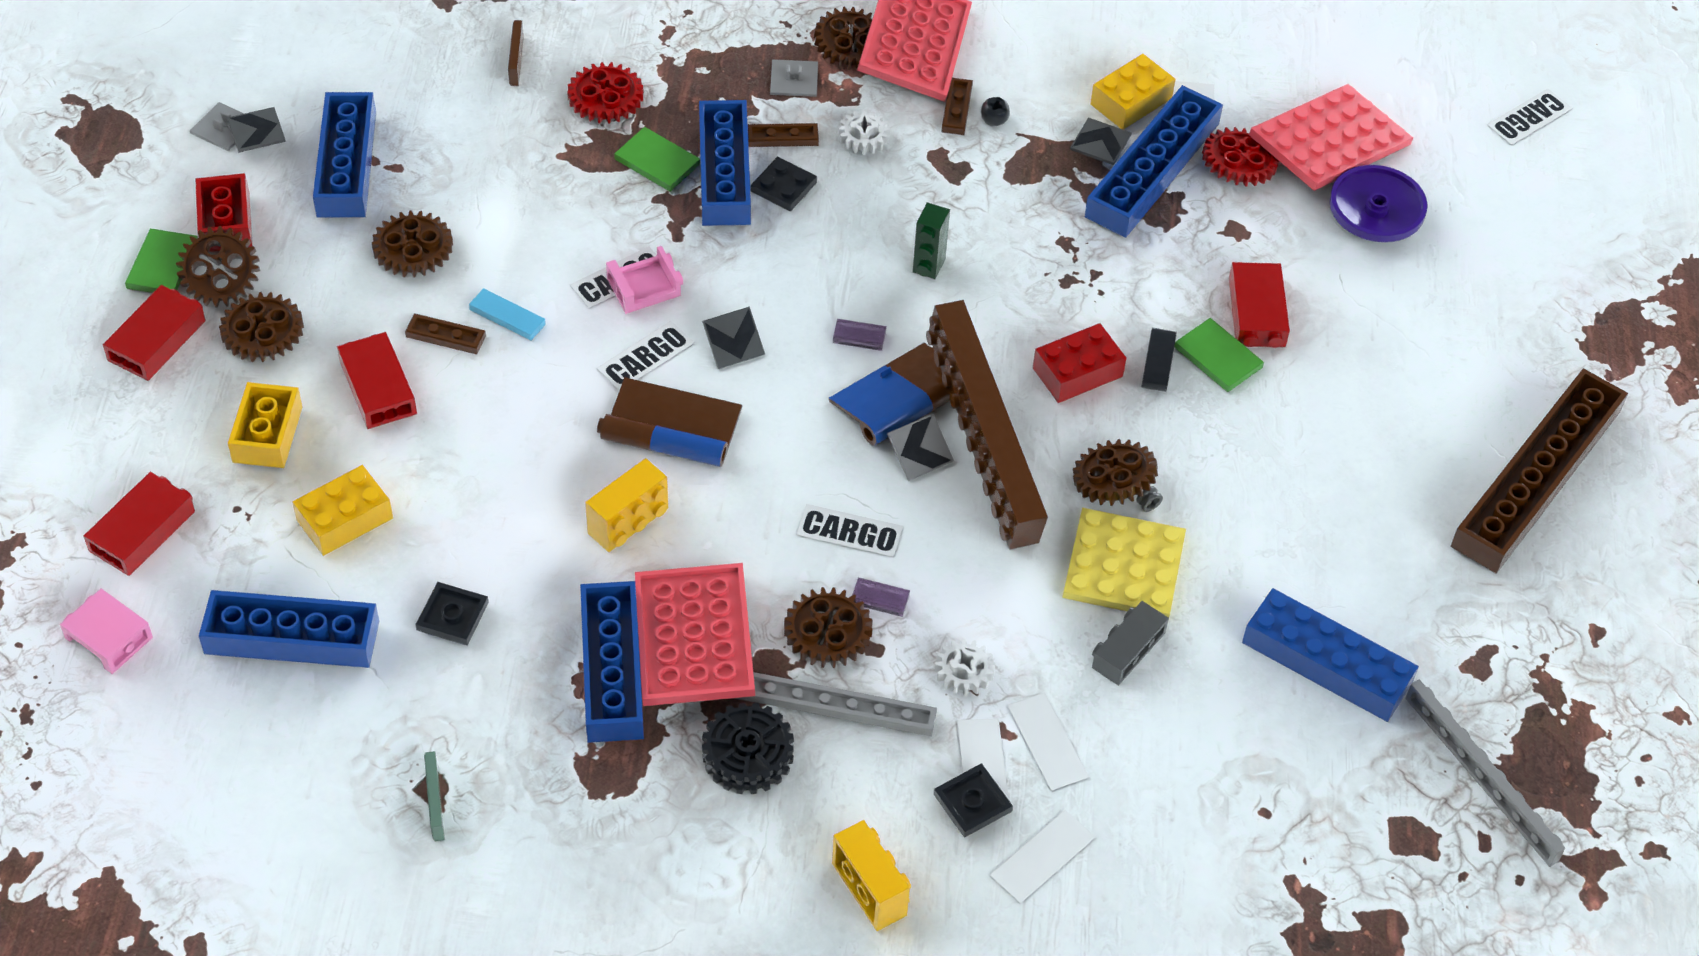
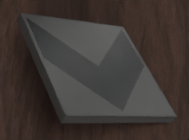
(256, 129)
(1100, 141)
(733, 337)

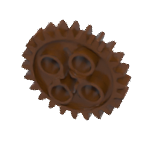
(835, 41)
(412, 243)
(205, 284)
(261, 327)
(1115, 472)
(805, 619)

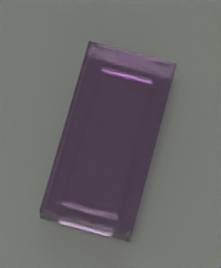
(859, 334)
(881, 596)

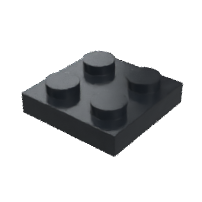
(783, 183)
(452, 613)
(973, 800)

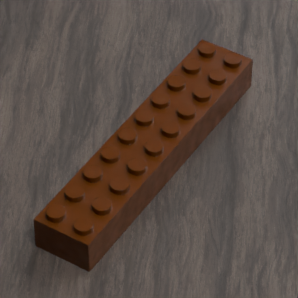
(986, 425)
(1538, 471)

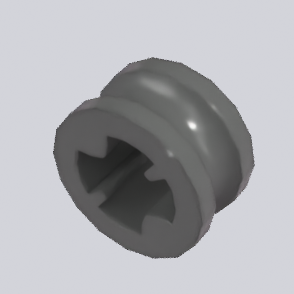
(1150, 499)

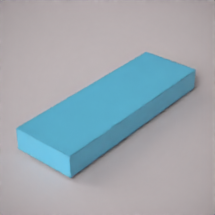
(507, 314)

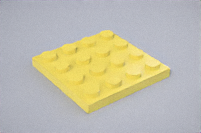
(1124, 562)

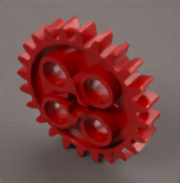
(605, 92)
(1238, 157)

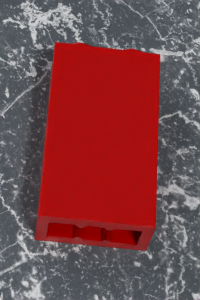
(1259, 304)
(154, 332)
(377, 380)
(139, 523)

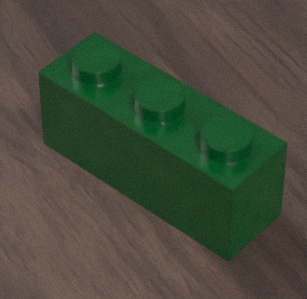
(931, 240)

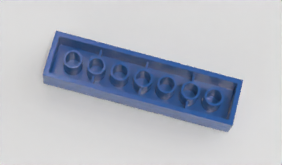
(1153, 161)

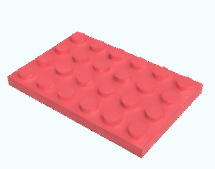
(915, 43)
(1330, 136)
(693, 634)

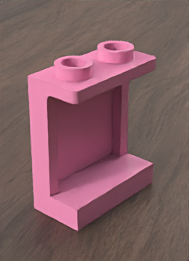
(645, 281)
(107, 629)

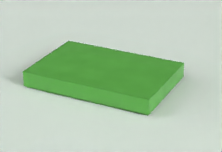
(657, 159)
(157, 261)
(1219, 354)

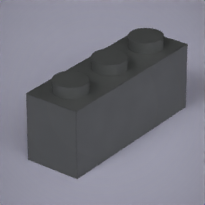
(1129, 642)

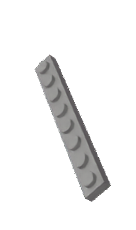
(843, 704)
(1485, 773)

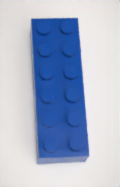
(344, 155)
(724, 163)
(289, 628)
(1330, 654)
(611, 662)

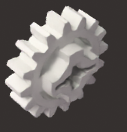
(864, 132)
(964, 667)

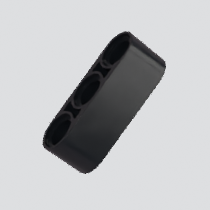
(1159, 359)

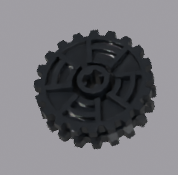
(748, 748)

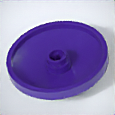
(1378, 203)

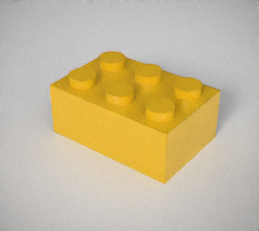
(1132, 91)
(265, 425)
(627, 505)
(342, 510)
(871, 874)

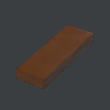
(515, 53)
(957, 106)
(783, 135)
(445, 333)

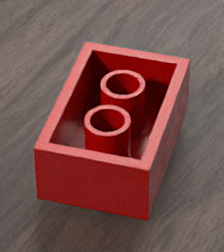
(224, 203)
(1079, 362)

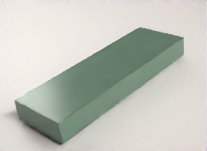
(434, 796)

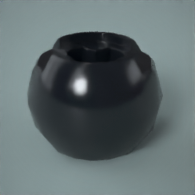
(995, 111)

